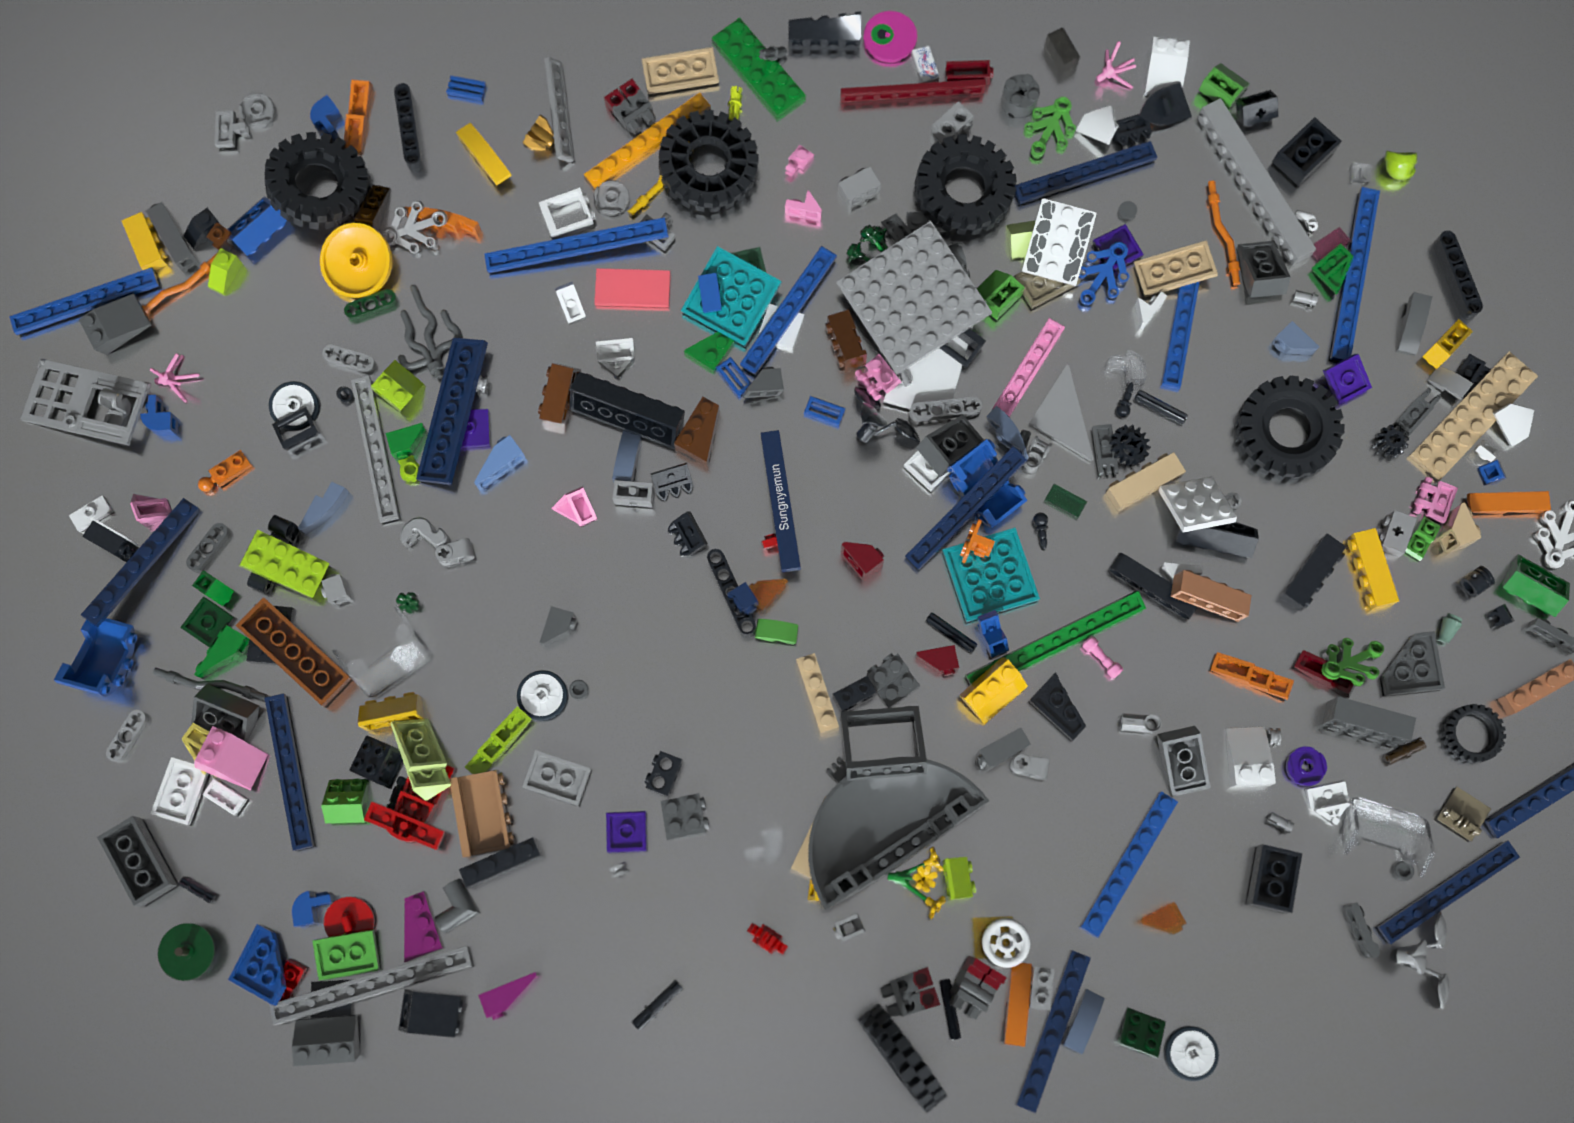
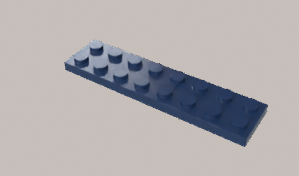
(452, 411)

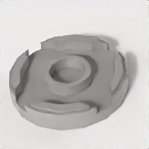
(257, 110)
(611, 198)

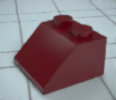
(863, 558)

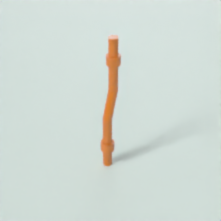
(1214, 200)
(204, 269)

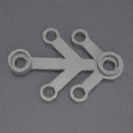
(412, 229)

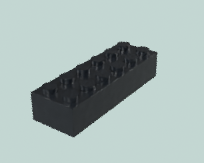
(626, 409)

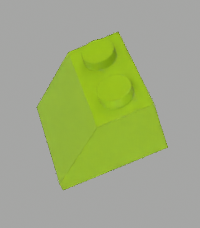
(397, 385)
(958, 879)

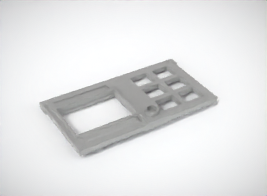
(81, 399)

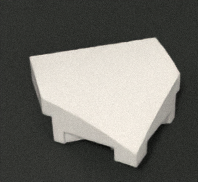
(1099, 124)
(615, 354)
(1514, 422)
(1328, 800)

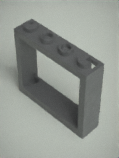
(883, 767)

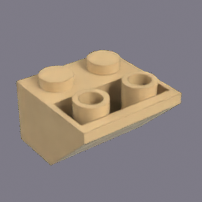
(1459, 529)

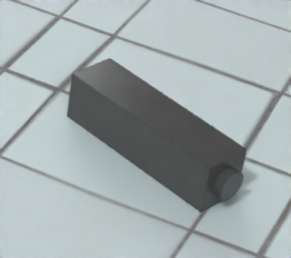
(171, 236)

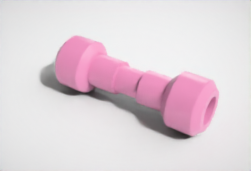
(1091, 645)

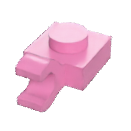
(799, 159)

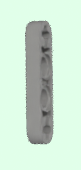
(945, 407)

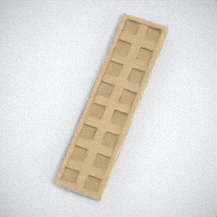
(1472, 416)

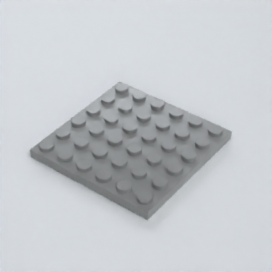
(914, 297)

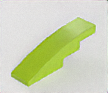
(499, 742)

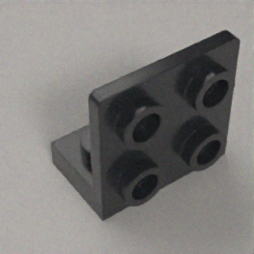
(377, 761)

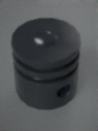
(1478, 580)

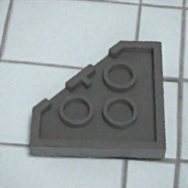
(1415, 667)

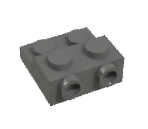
(892, 680)
(684, 816)

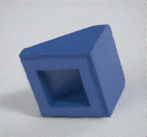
(1492, 472)

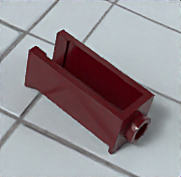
(965, 67)

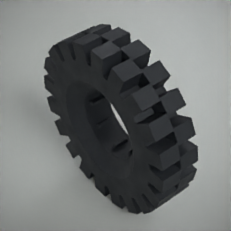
(702, 189)
(902, 1058)

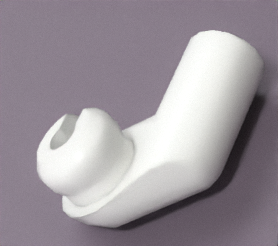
(1308, 219)

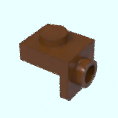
(219, 237)

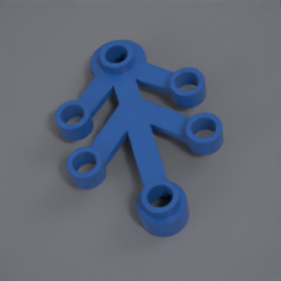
(1105, 271)

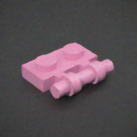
(883, 374)
(1441, 500)

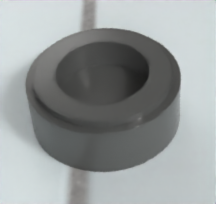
(1127, 210)
(578, 689)
(1403, 871)

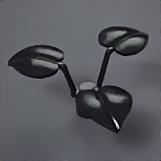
(872, 419)

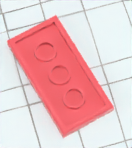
(632, 288)

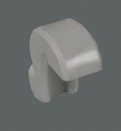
(118, 406)
(425, 529)

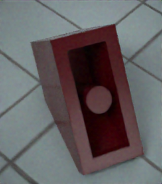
(940, 659)

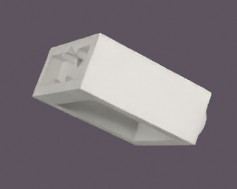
(563, 200)

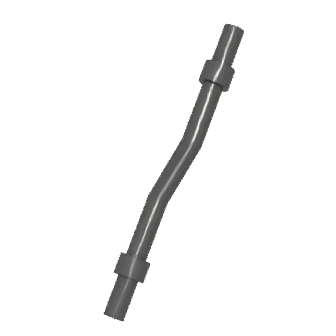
(173, 677)

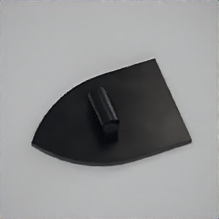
(1166, 106)

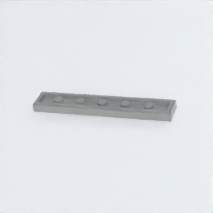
(559, 109)

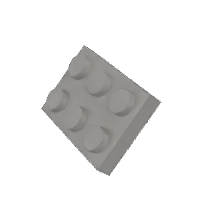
(556, 778)

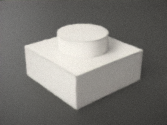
(1486, 451)

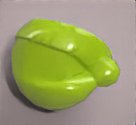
(1400, 164)

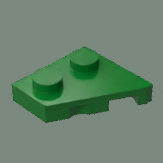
(1334, 267)
(710, 350)

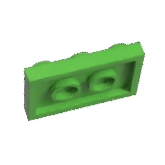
(346, 954)

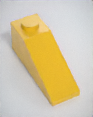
(1447, 344)

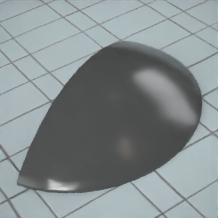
(882, 823)

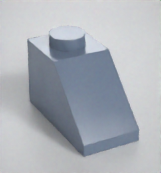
(1294, 341)

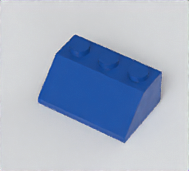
(256, 226)

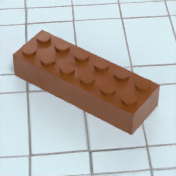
(293, 652)

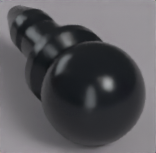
(1123, 409)
(1040, 521)

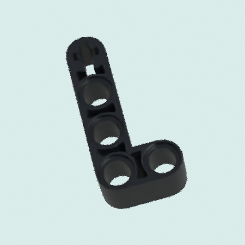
(284, 531)

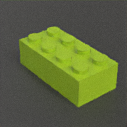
(284, 564)

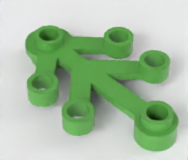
(1051, 124)
(1334, 670)

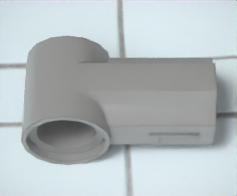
(1138, 723)

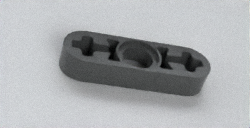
(200, 547)

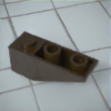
(373, 207)

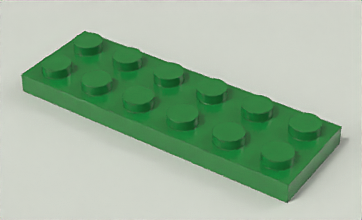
(763, 76)

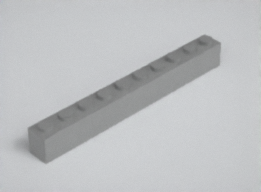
(1256, 182)

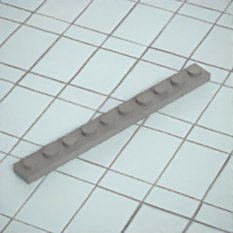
(370, 985)

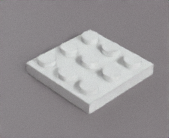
(1197, 504)

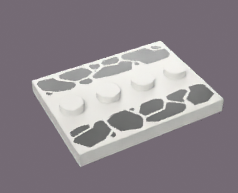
(1059, 242)

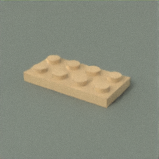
(680, 70)
(1175, 268)

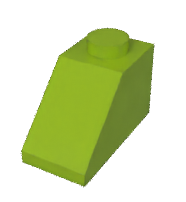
(223, 271)

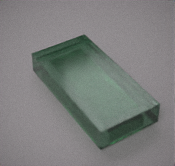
(1065, 501)

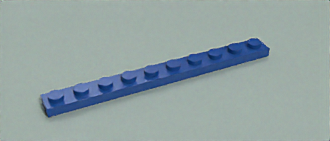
(576, 245)
(1355, 277)

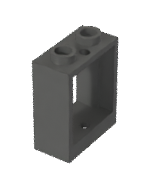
(1002, 749)

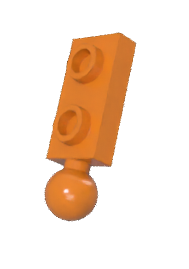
(225, 471)

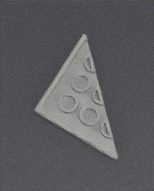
(1062, 417)

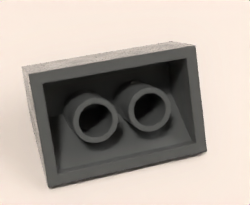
(224, 712)
(325, 1040)

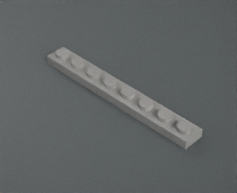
(375, 449)

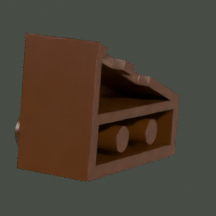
(846, 341)
(557, 393)
(699, 431)

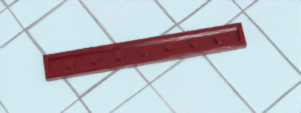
(915, 90)

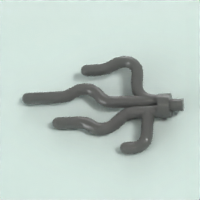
(431, 356)

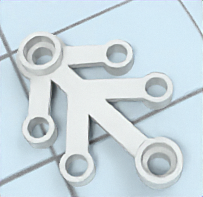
(1560, 536)

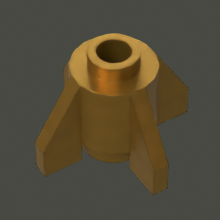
(540, 134)

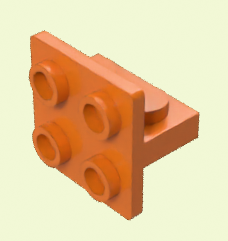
(979, 544)

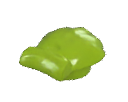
(409, 469)

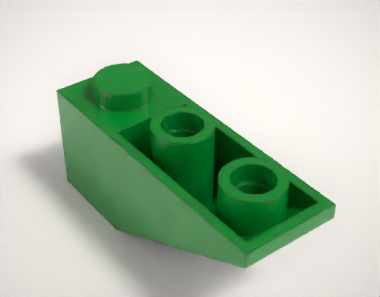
(226, 649)

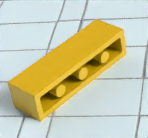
(1373, 569)

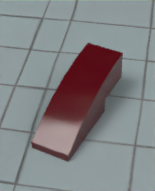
(1311, 666)

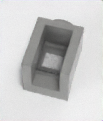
(849, 927)

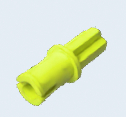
(734, 103)

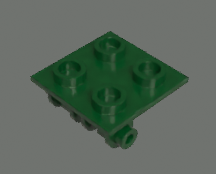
(1142, 1032)

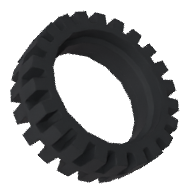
(1491, 718)

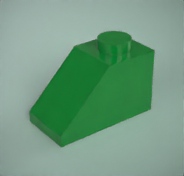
(405, 440)
(213, 588)

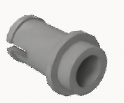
(1304, 297)
(1280, 822)

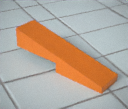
(358, 113)
(1509, 502)

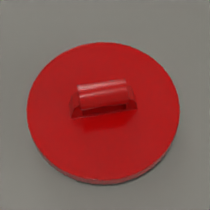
(348, 916)

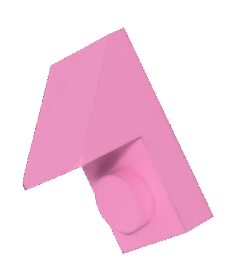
(809, 209)

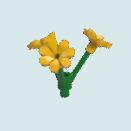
(923, 879)

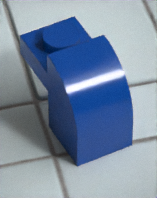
(323, 114)
(157, 421)
(992, 634)
(304, 907)

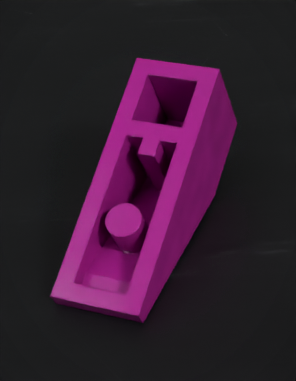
(502, 998)

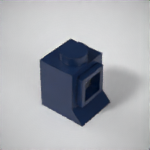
(744, 598)

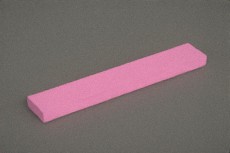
(1029, 366)

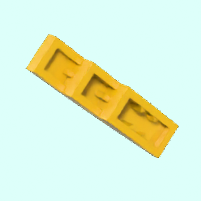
(483, 153)

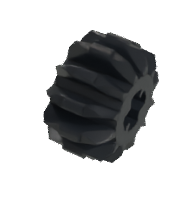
(1386, 436)

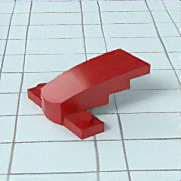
(411, 816)

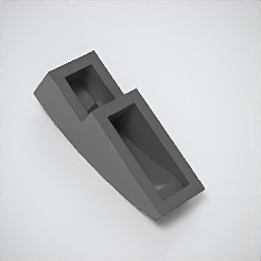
(1414, 323)

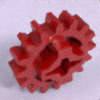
(767, 938)

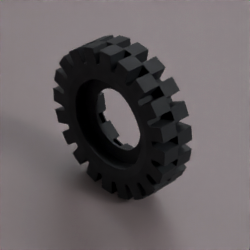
(965, 154)
(342, 161)
(1283, 460)

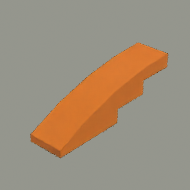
(454, 223)
(1252, 676)
(1018, 1004)

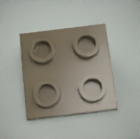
(1464, 814)

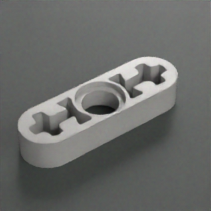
(353, 365)
(119, 736)

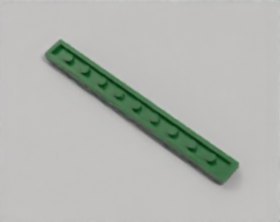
(1069, 634)

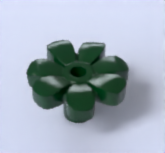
(408, 602)

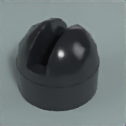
(346, 390)

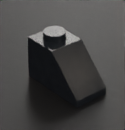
(199, 228)

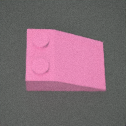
(230, 758)

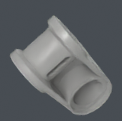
(1037, 452)
(456, 552)
(1033, 766)

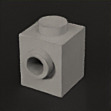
(335, 589)

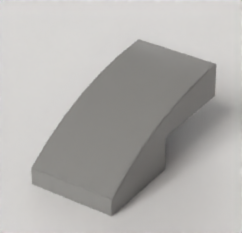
(1450, 381)

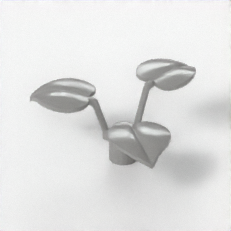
(1418, 957)

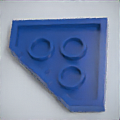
(261, 967)

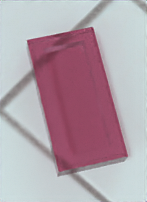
(1330, 242)

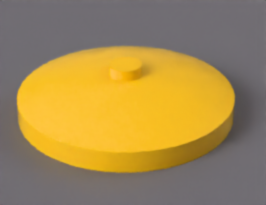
(356, 260)

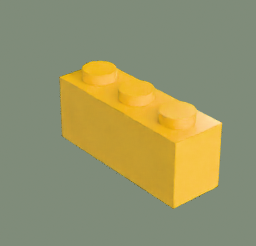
(145, 241)

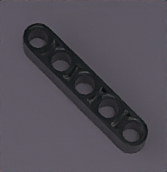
(405, 120)
(1456, 283)
(1149, 584)
(725, 585)

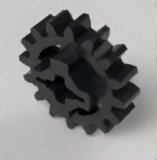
(1130, 445)

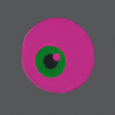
(890, 36)

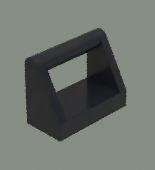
(971, 339)
(300, 437)

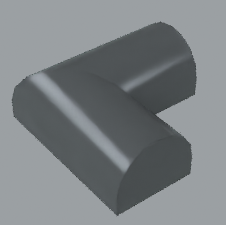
(462, 907)

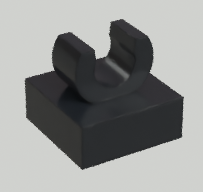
(1504, 615)

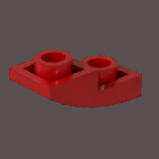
(293, 975)

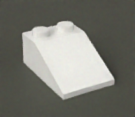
(1166, 63)
(1249, 757)

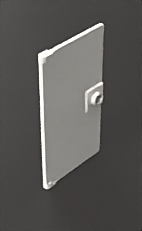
(931, 379)

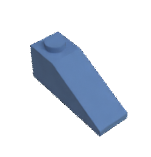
(502, 458)

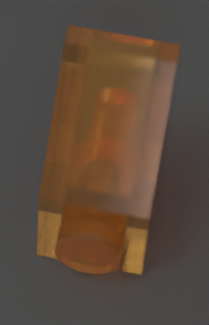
(767, 591)
(1164, 919)

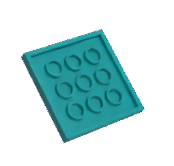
(743, 294)
(992, 581)

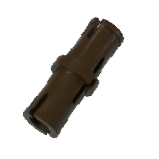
(1405, 751)

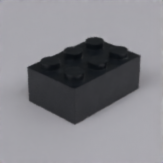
(1306, 151)
(1274, 878)

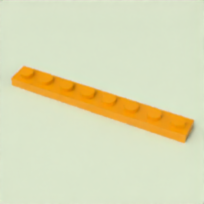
(642, 143)

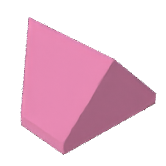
(576, 507)
(149, 509)

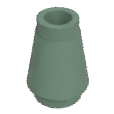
(1449, 627)

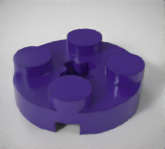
(1312, 757)

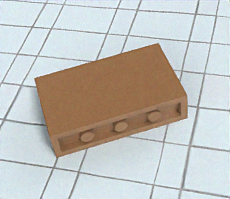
(481, 813)

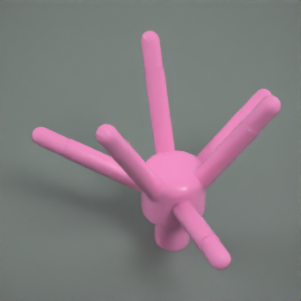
(1110, 71)
(169, 378)

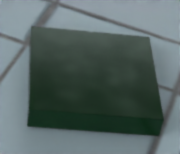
(207, 621)

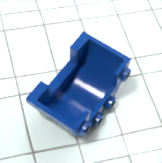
(971, 468)
(101, 659)

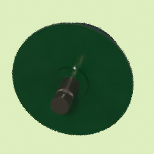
(186, 951)

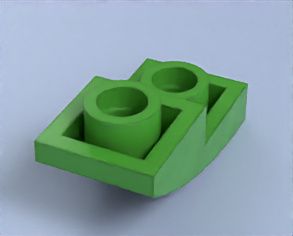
(1422, 538)
(776, 630)

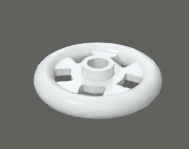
(990, 949)

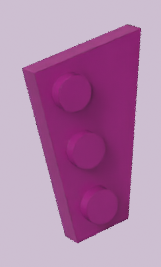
(420, 929)

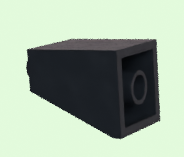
(430, 1013)

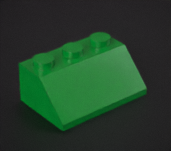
(1536, 586)

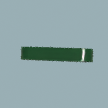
(373, 297)

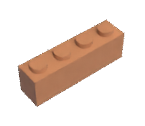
(1211, 595)
(1537, 688)

